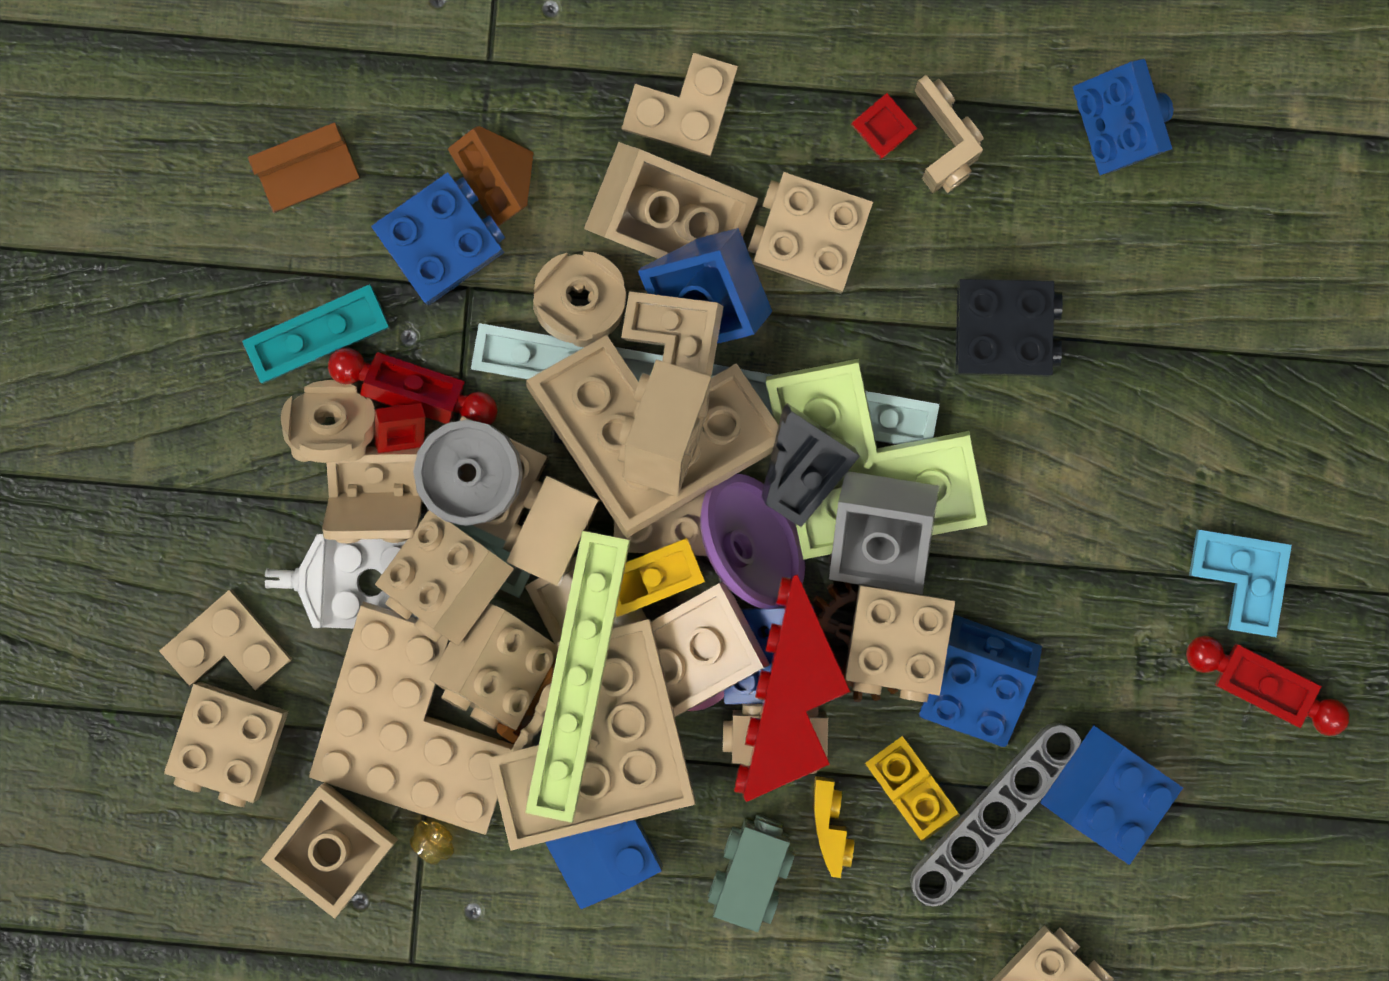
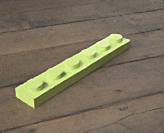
(577, 676)

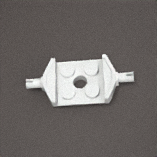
(331, 579)

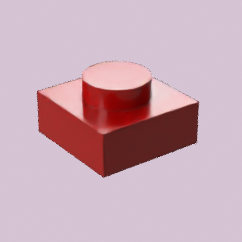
(883, 126)
(399, 427)

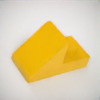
(658, 576)

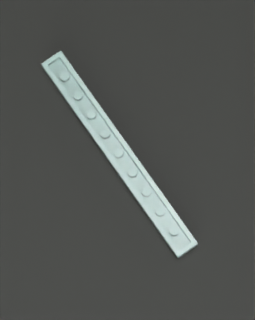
(528, 353)

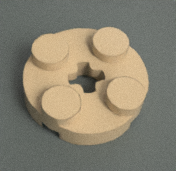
(579, 272)
(328, 443)

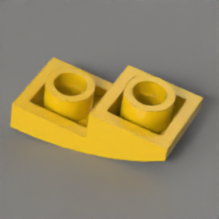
(912, 789)
(832, 839)

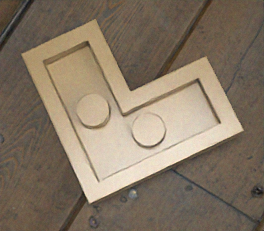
(685, 120)
(682, 325)
(229, 632)

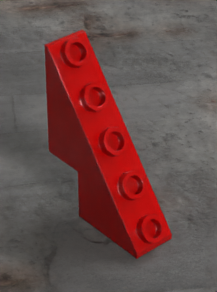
(798, 681)

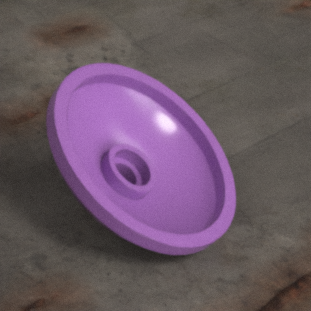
(749, 541)

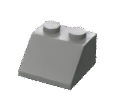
(883, 532)

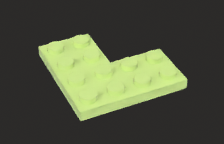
(838, 401)

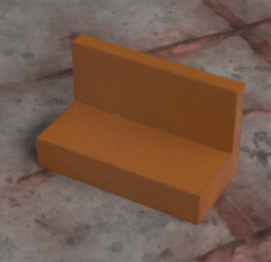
(304, 167)

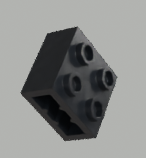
(1007, 328)

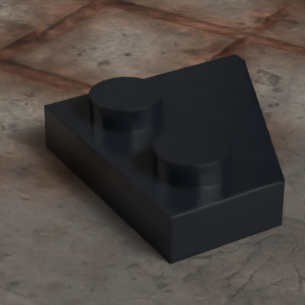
(804, 466)

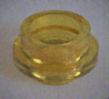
(432, 842)

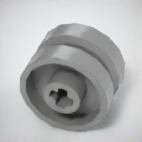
(439, 472)

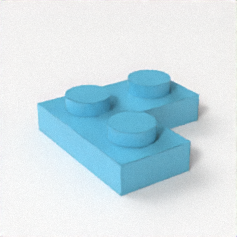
(1258, 575)

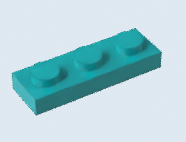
(316, 334)

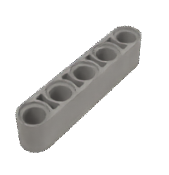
(990, 837)

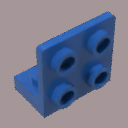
(983, 682)

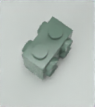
(757, 858)

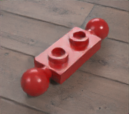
(404, 383)
(1268, 685)

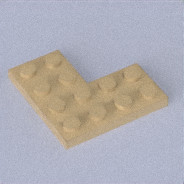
(587, 406)
(700, 643)
(386, 744)
(632, 755)

